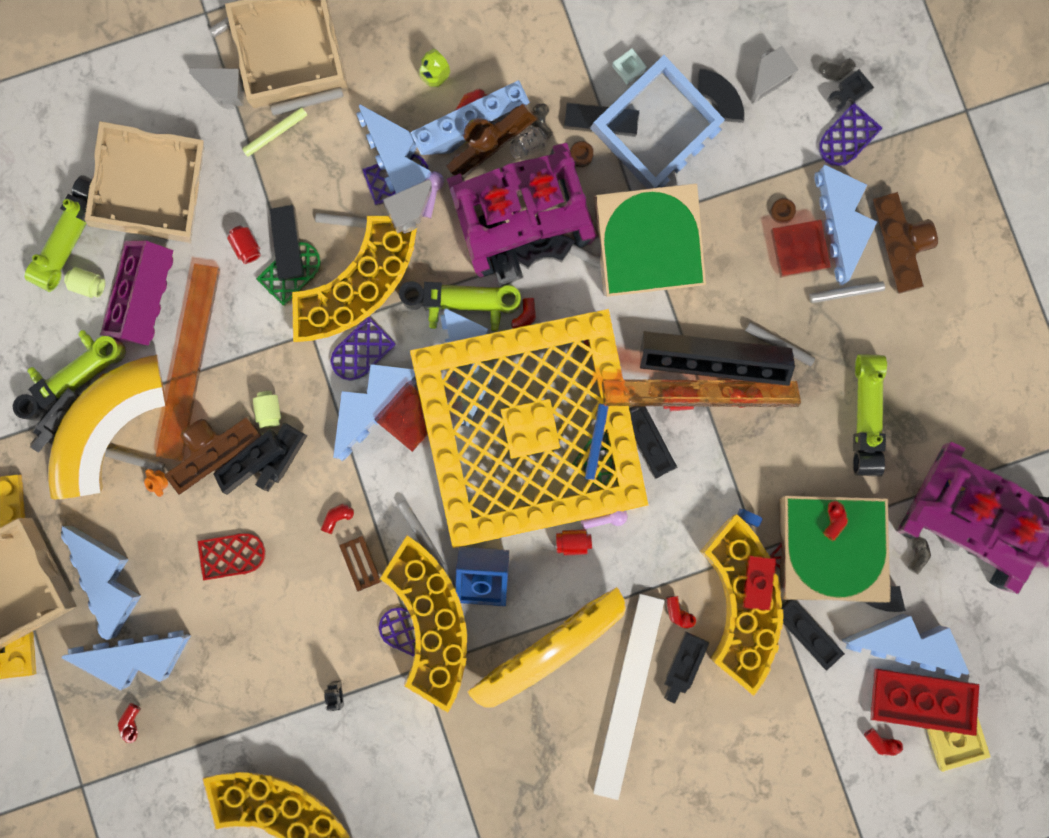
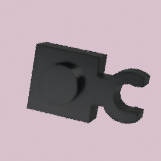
(852, 89)
(334, 696)

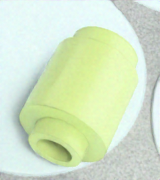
(84, 282)
(267, 409)

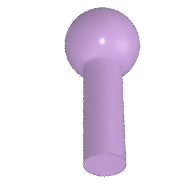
(437, 183)
(616, 519)

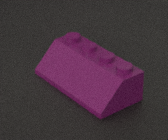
(137, 292)

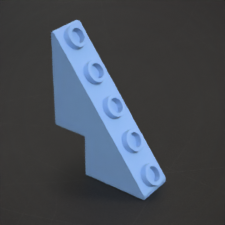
(447, 132)
(394, 149)
(847, 228)
(459, 329)
(360, 410)
(98, 574)
(901, 639)
(120, 663)

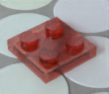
(800, 248)
(405, 417)

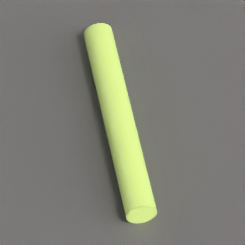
(274, 132)

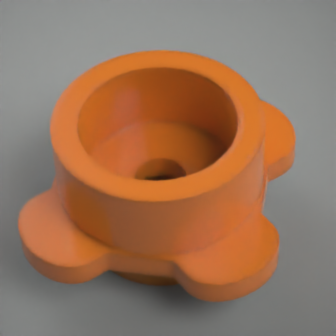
(155, 482)

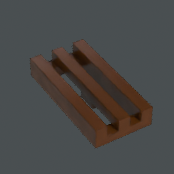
(351, 567)

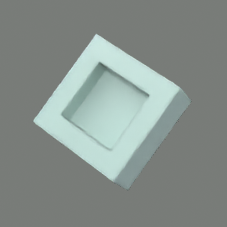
(629, 66)

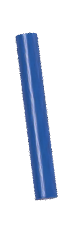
(596, 442)

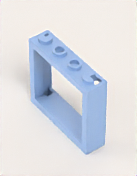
(601, 129)

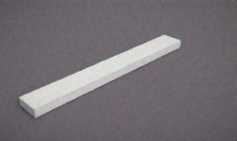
(628, 696)

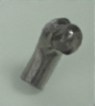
(836, 72)
(541, 111)
(921, 554)

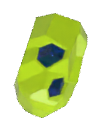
(434, 68)

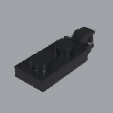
(50, 422)
(291, 440)
(684, 666)

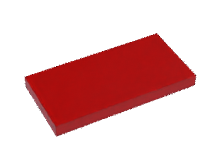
(925, 702)

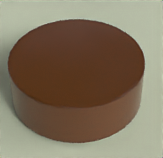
(582, 153)
(783, 210)

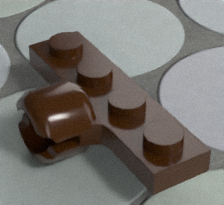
(487, 138)
(904, 241)
(209, 451)

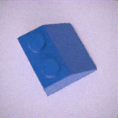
(482, 576)

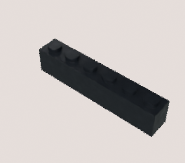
(717, 358)

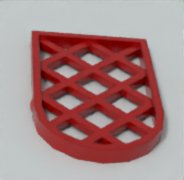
(237, 554)

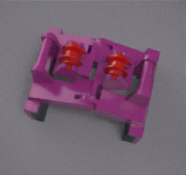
(499, 195)
(990, 500)

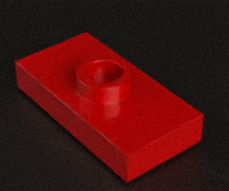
(759, 583)

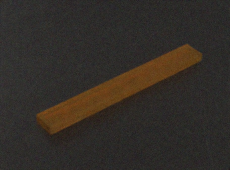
(188, 361)
(699, 393)

